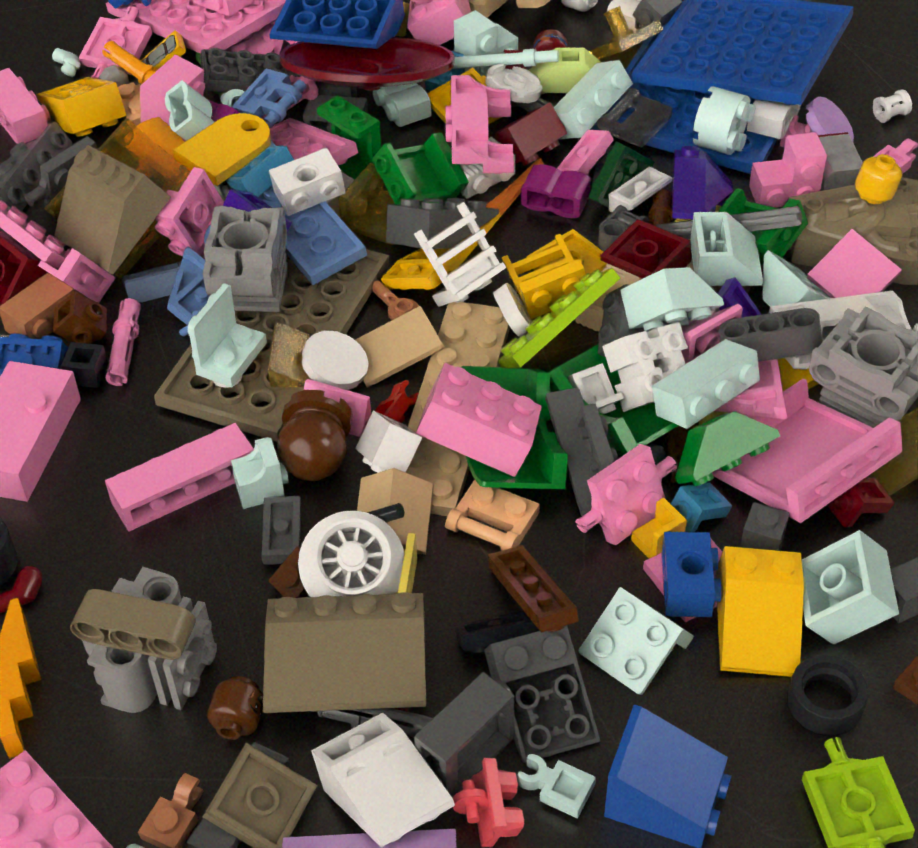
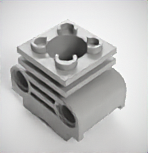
(248, 255)
(867, 367)
(135, 679)

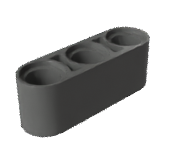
(776, 333)

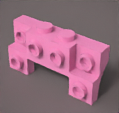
(468, 125)

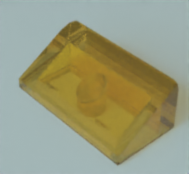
(286, 356)

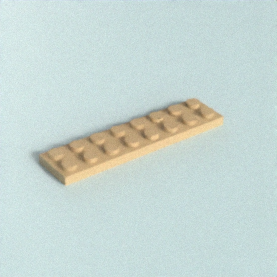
(470, 337)

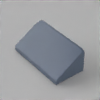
(151, 283)

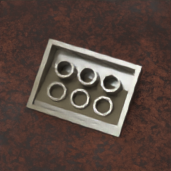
(106, 208)
(344, 653)

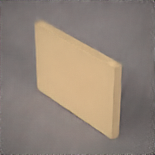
(398, 345)

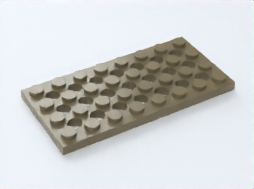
(342, 309)

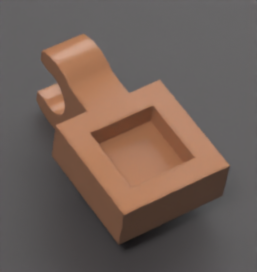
(173, 820)

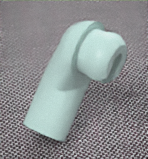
(69, 60)

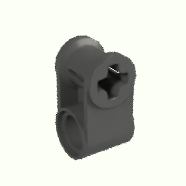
(616, 225)

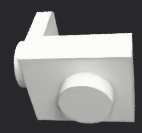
(596, 388)

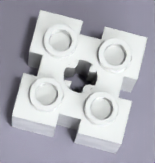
(644, 361)

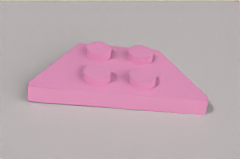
(762, 398)

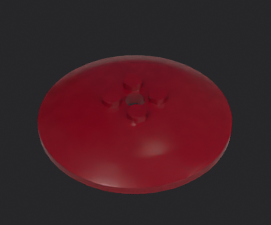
(392, 64)

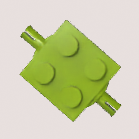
(856, 801)

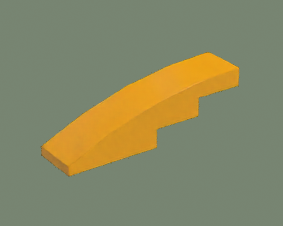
(17, 669)

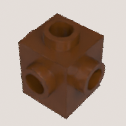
(80, 319)

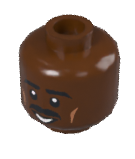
(235, 707)

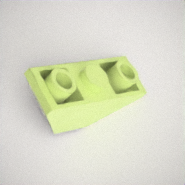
(567, 72)

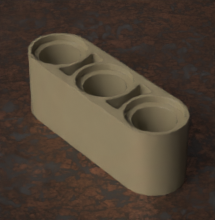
(133, 624)

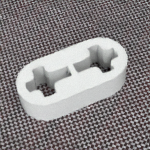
(512, 309)

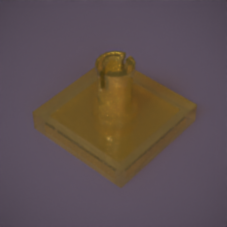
(623, 36)

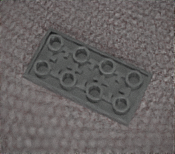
(236, 69)

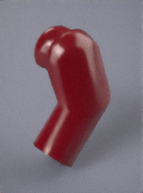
(24, 589)

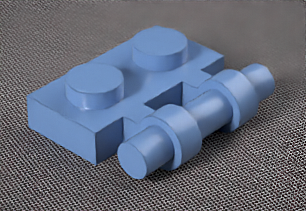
(264, 92)

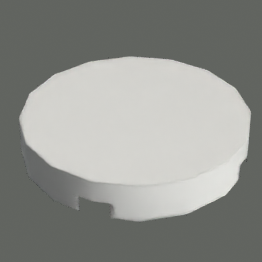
(522, 83)
(334, 359)

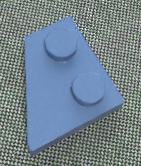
(189, 287)

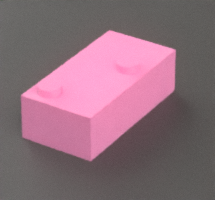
(33, 417)

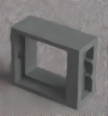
(467, 731)

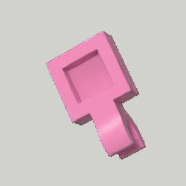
(901, 154)

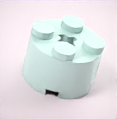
(723, 121)

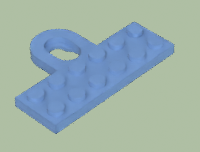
(316, 239)

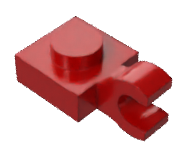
(397, 403)

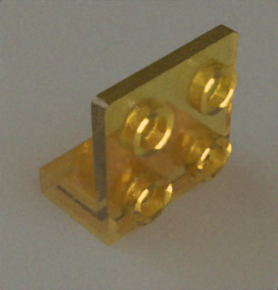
(366, 205)

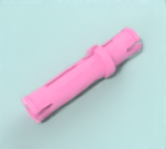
(125, 331)

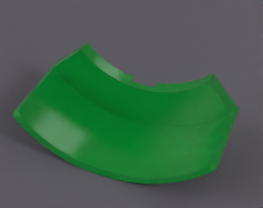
(625, 428)
(546, 461)

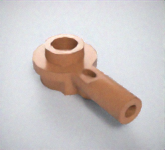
(396, 306)

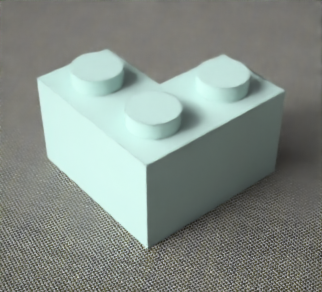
(480, 36)

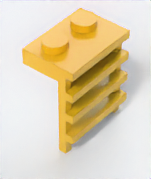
(546, 284)

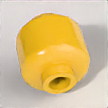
(878, 179)

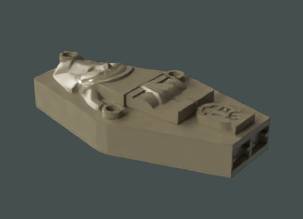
(886, 226)

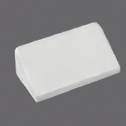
(638, 189)

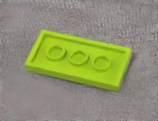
(563, 312)

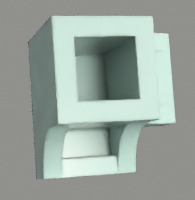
(259, 474)

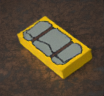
(166, 50)

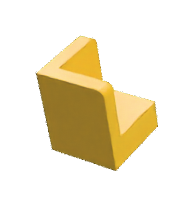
(650, 535)

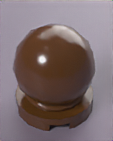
(314, 435)

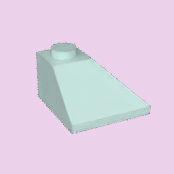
(787, 283)

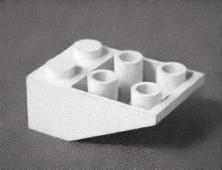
(381, 780)

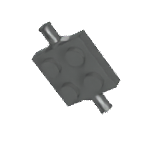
(55, 173)

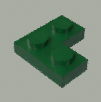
(619, 168)

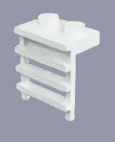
(472, 274)

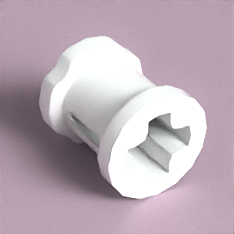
(902, 109)

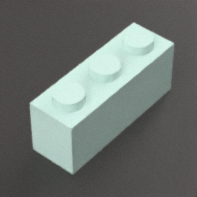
(592, 97)
(706, 383)

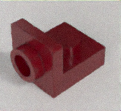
(864, 497)

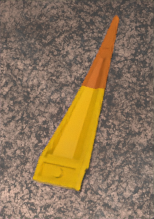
(417, 271)

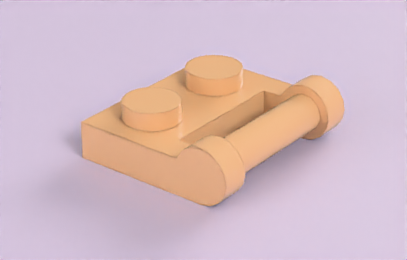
(497, 509)

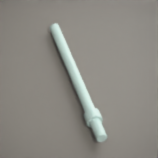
(528, 58)

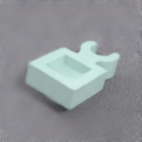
(560, 787)

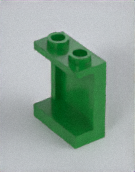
(356, 126)
(420, 170)
(774, 240)

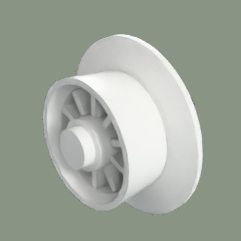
(351, 556)

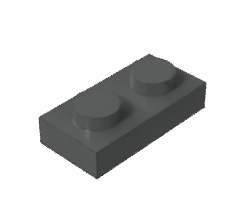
(280, 528)

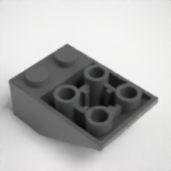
(432, 218)
(548, 692)

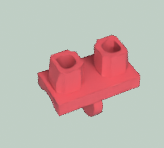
(483, 803)

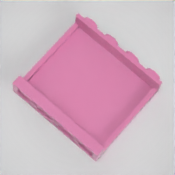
(814, 457)

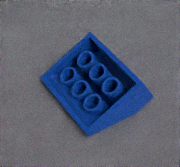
(339, 22)

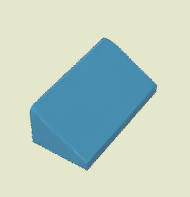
(255, 175)

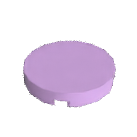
(827, 118)

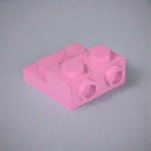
(189, 213)

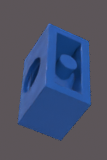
(689, 574)

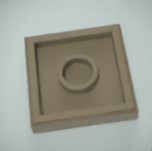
(259, 800)

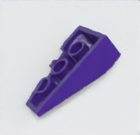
(697, 183)

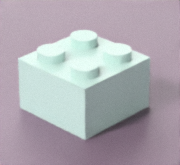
(847, 588)

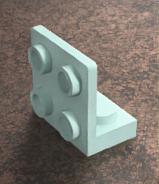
(219, 344)
(632, 641)

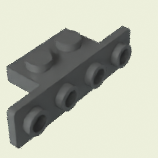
(22, 170)
(583, 437)

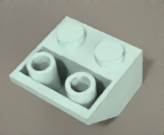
(724, 250)
(669, 298)

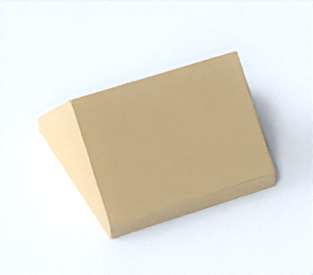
(400, 487)

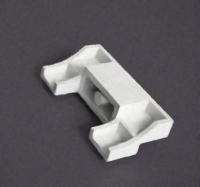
(833, 310)

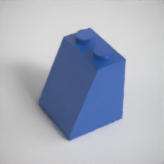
(665, 781)

